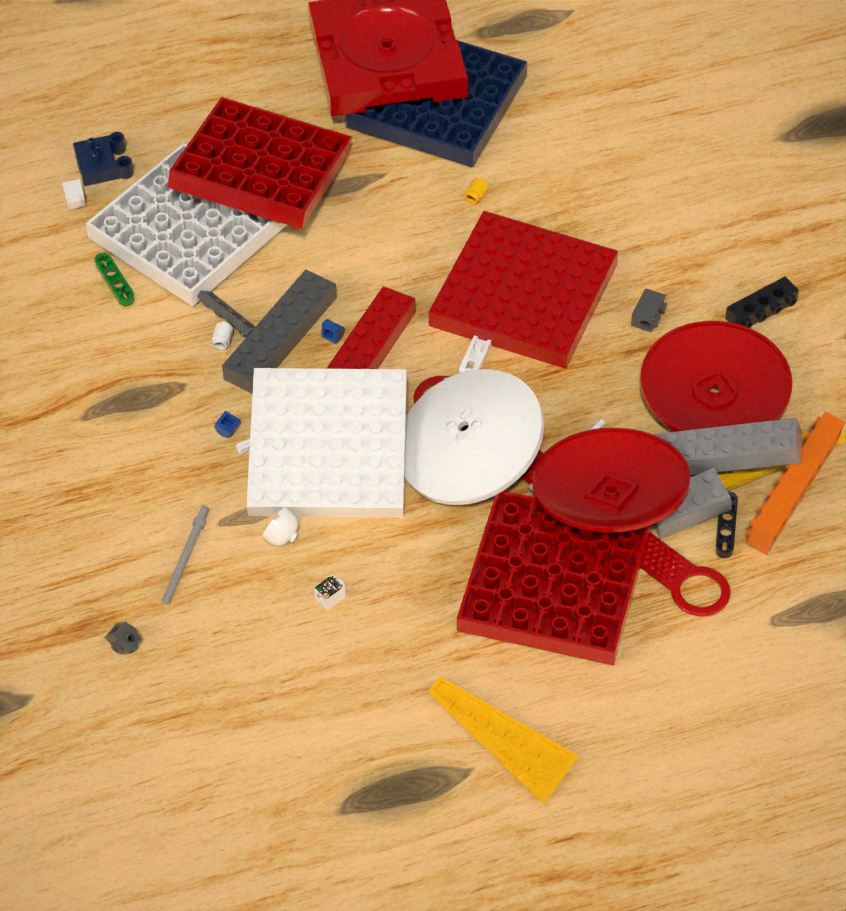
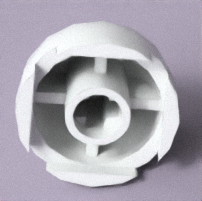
(282, 528)

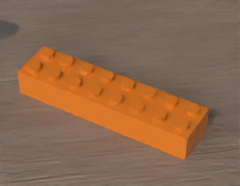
(794, 483)

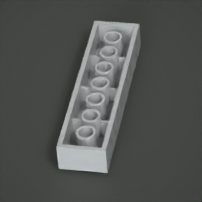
(739, 445)

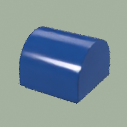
(332, 331)
(227, 424)

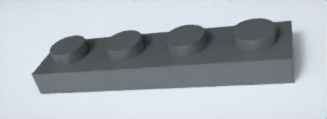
(225, 311)

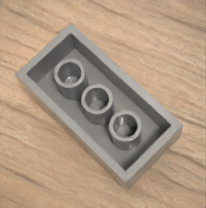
(704, 501)

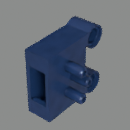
(97, 161)

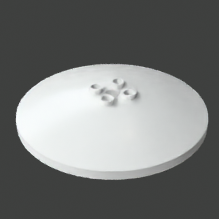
(489, 454)

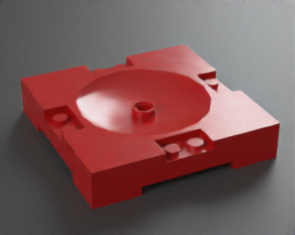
(386, 52)

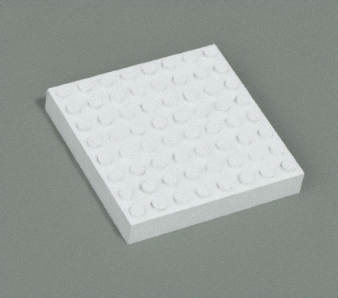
(176, 236)
(328, 442)

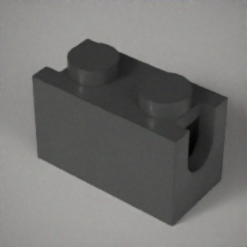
(648, 310)

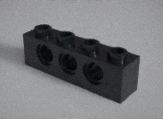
(763, 303)

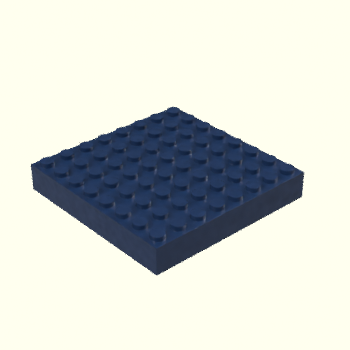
(451, 127)

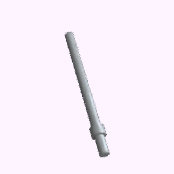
(198, 525)

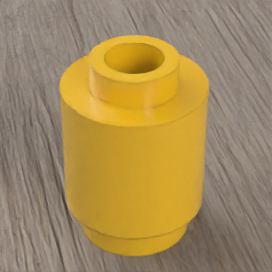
(476, 190)

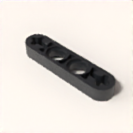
(730, 525)

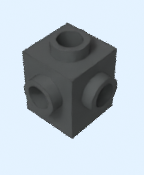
(123, 638)

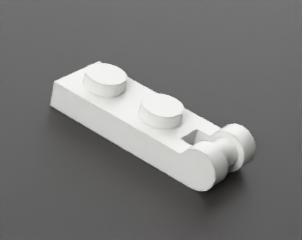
(475, 355)

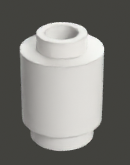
(222, 335)

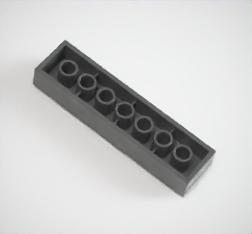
(280, 329)

